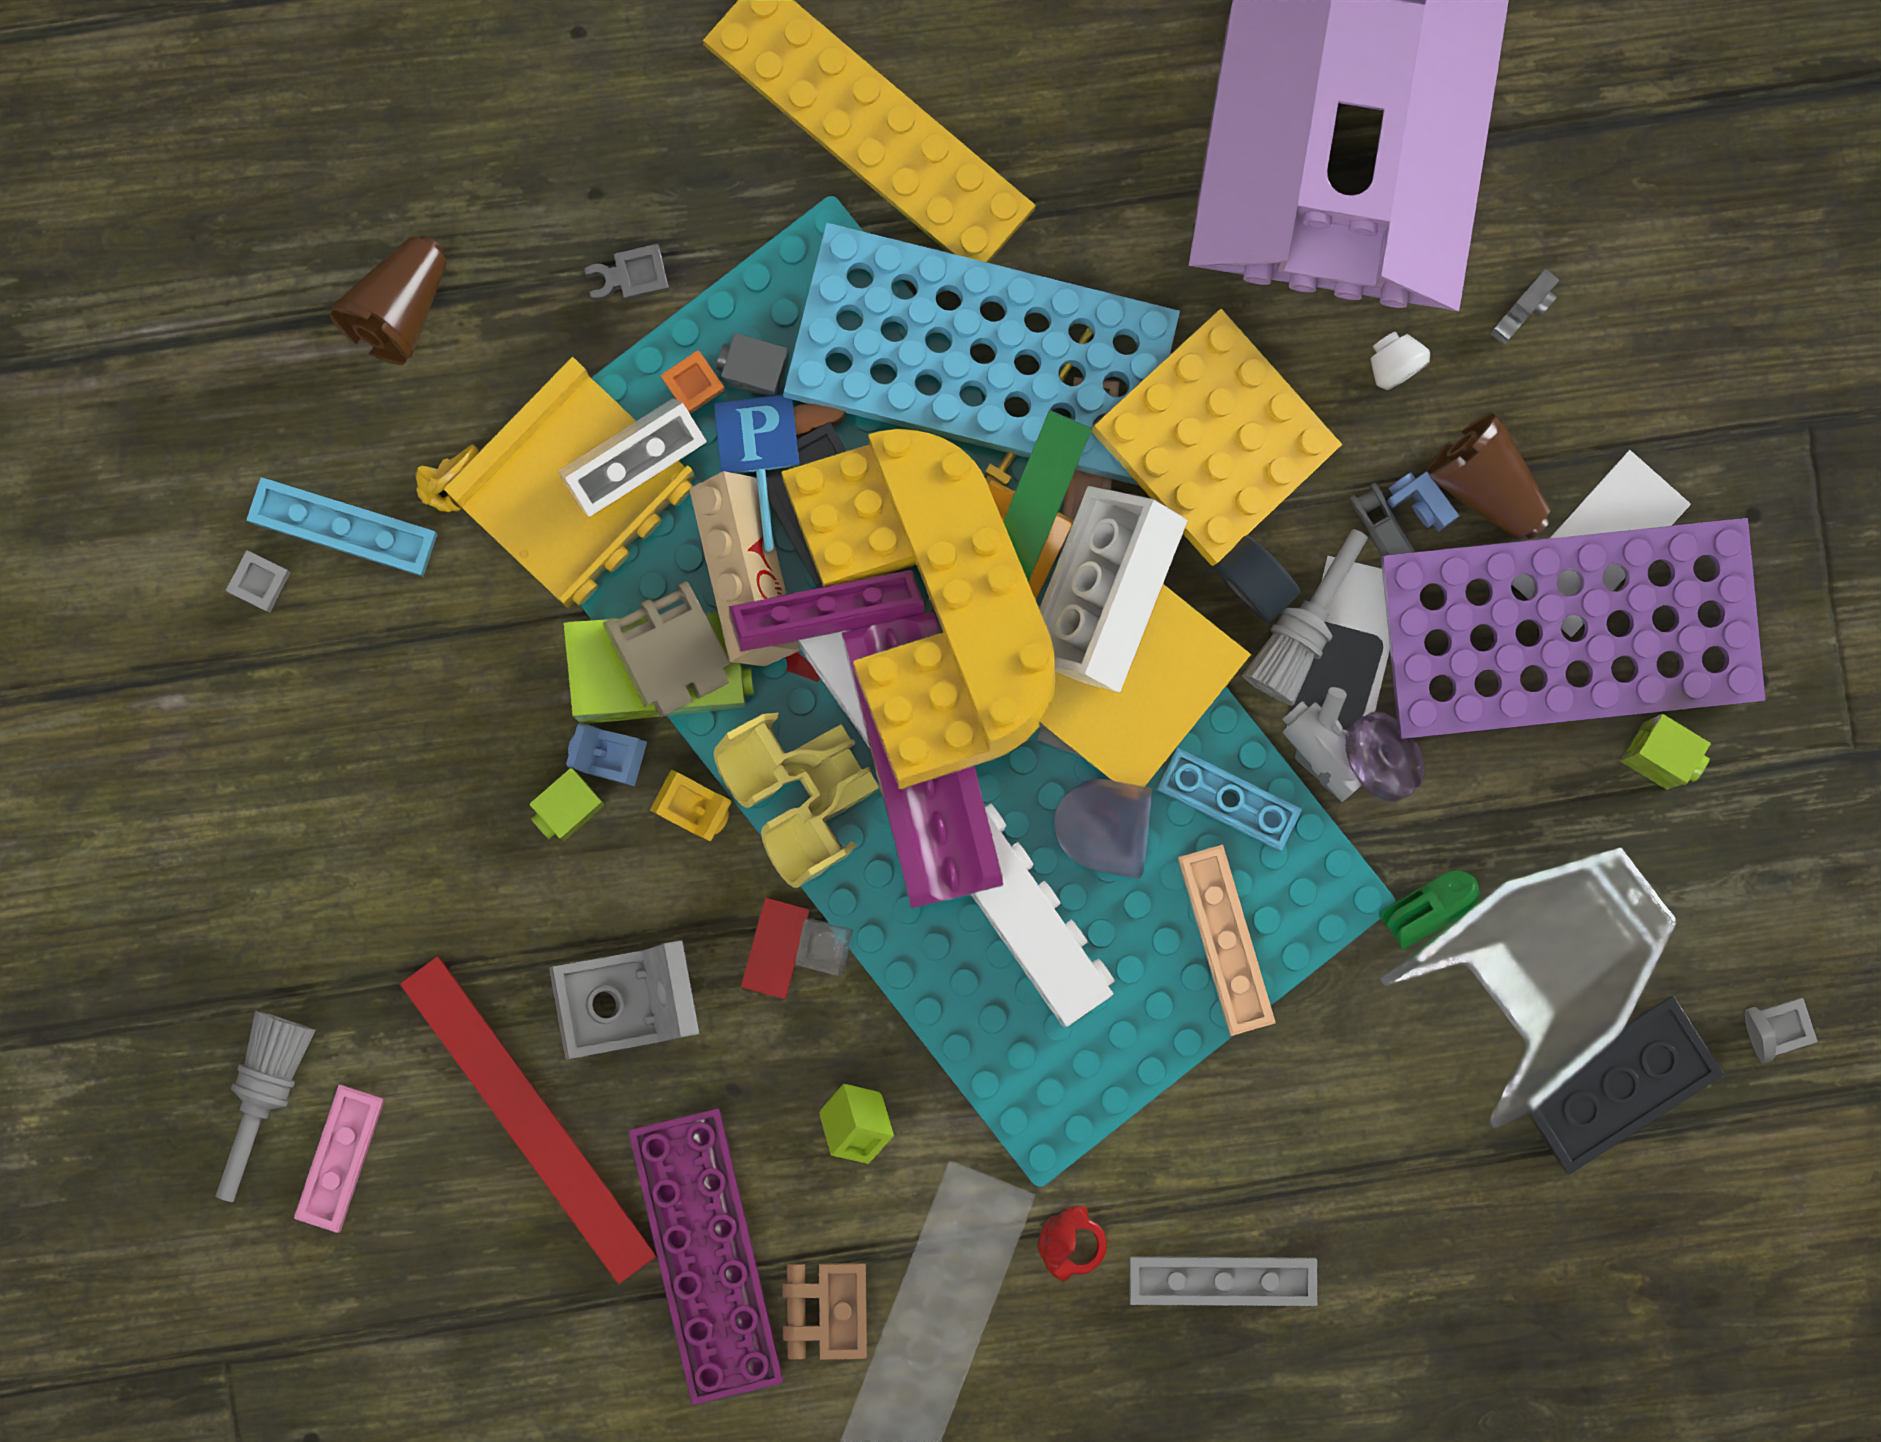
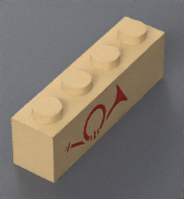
(736, 556)

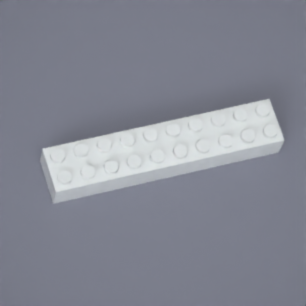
(1018, 910)

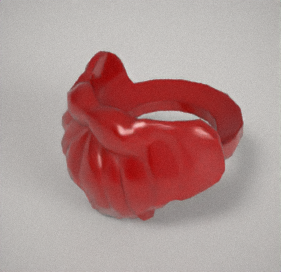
(1059, 1241)

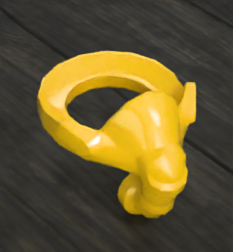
(433, 481)

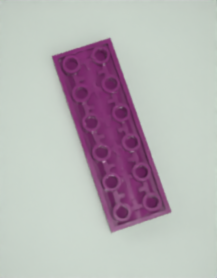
(938, 823)
(706, 1256)

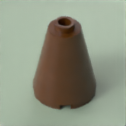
(393, 300)
(1492, 478)

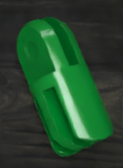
(1431, 907)

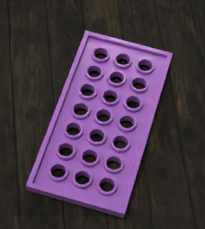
(1602, 695)

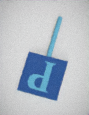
(757, 437)

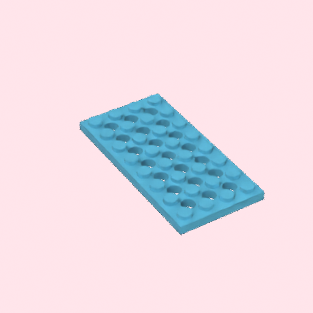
(999, 380)

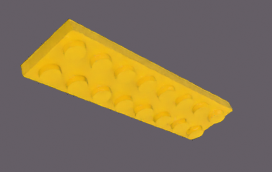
(870, 126)

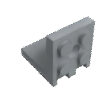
(649, 996)

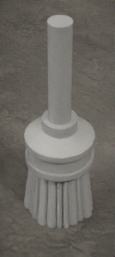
(1301, 633)
(262, 1085)

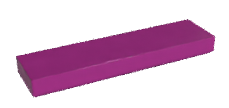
(826, 610)

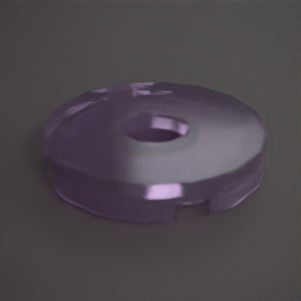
(1364, 749)

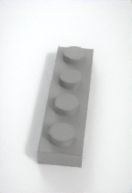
(1223, 1281)

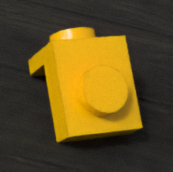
(691, 806)

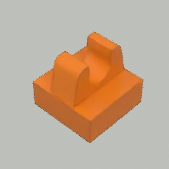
(693, 382)

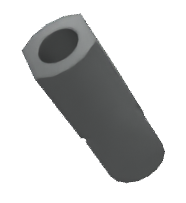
(1387, 533)

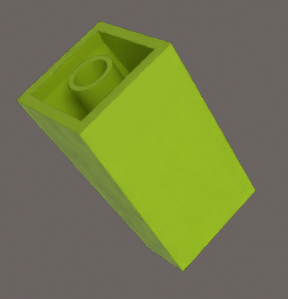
(605, 692)

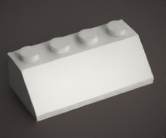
(1108, 584)

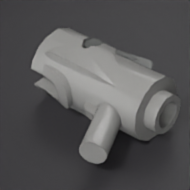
(1322, 743)

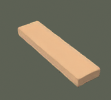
(1226, 940)

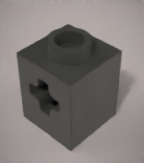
(753, 365)

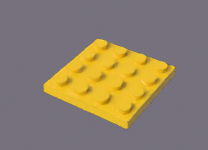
(1216, 436)

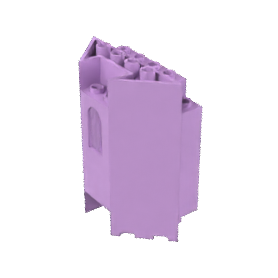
(1271, 131)

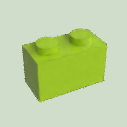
(1667, 753)

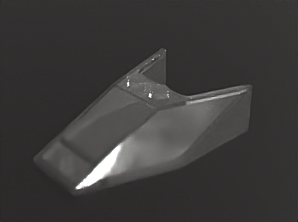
(1559, 960)

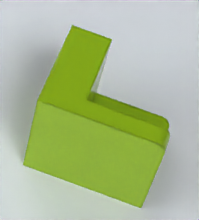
(856, 1123)

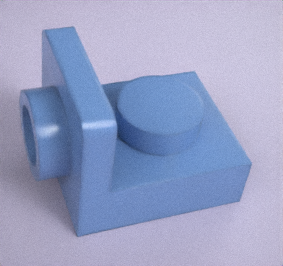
(1430, 504)

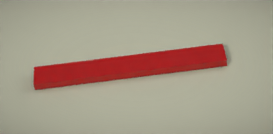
(528, 1120)

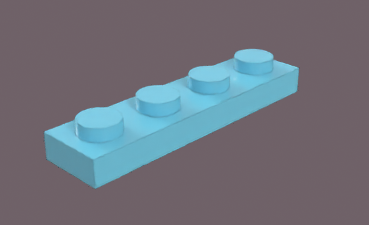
(342, 527)

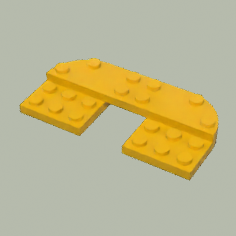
(993, 666)

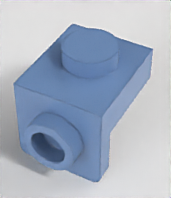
(606, 754)

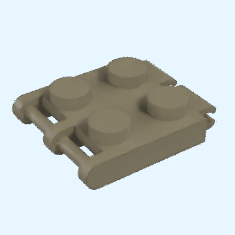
(670, 651)

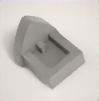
(1779, 1028)

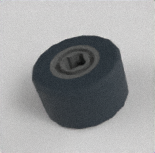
(1257, 579)

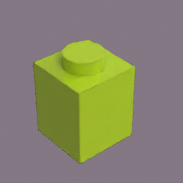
(565, 806)

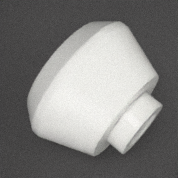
(1398, 360)

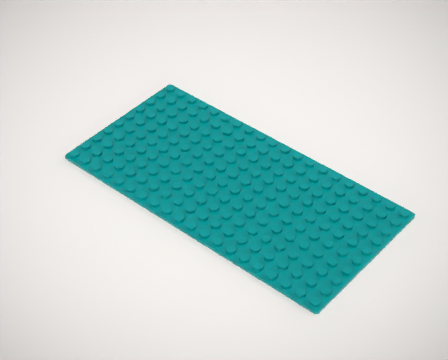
(943, 964)

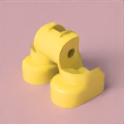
(757, 767)

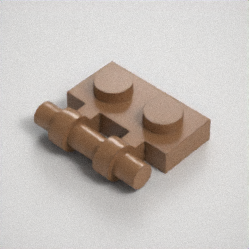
(841, 1311)

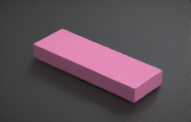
(339, 1158)

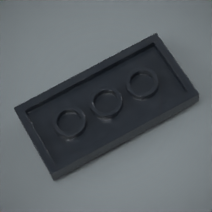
(1626, 1086)

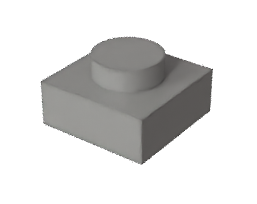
(258, 581)

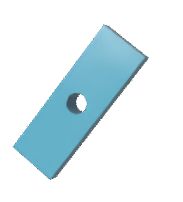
(1202, 786)

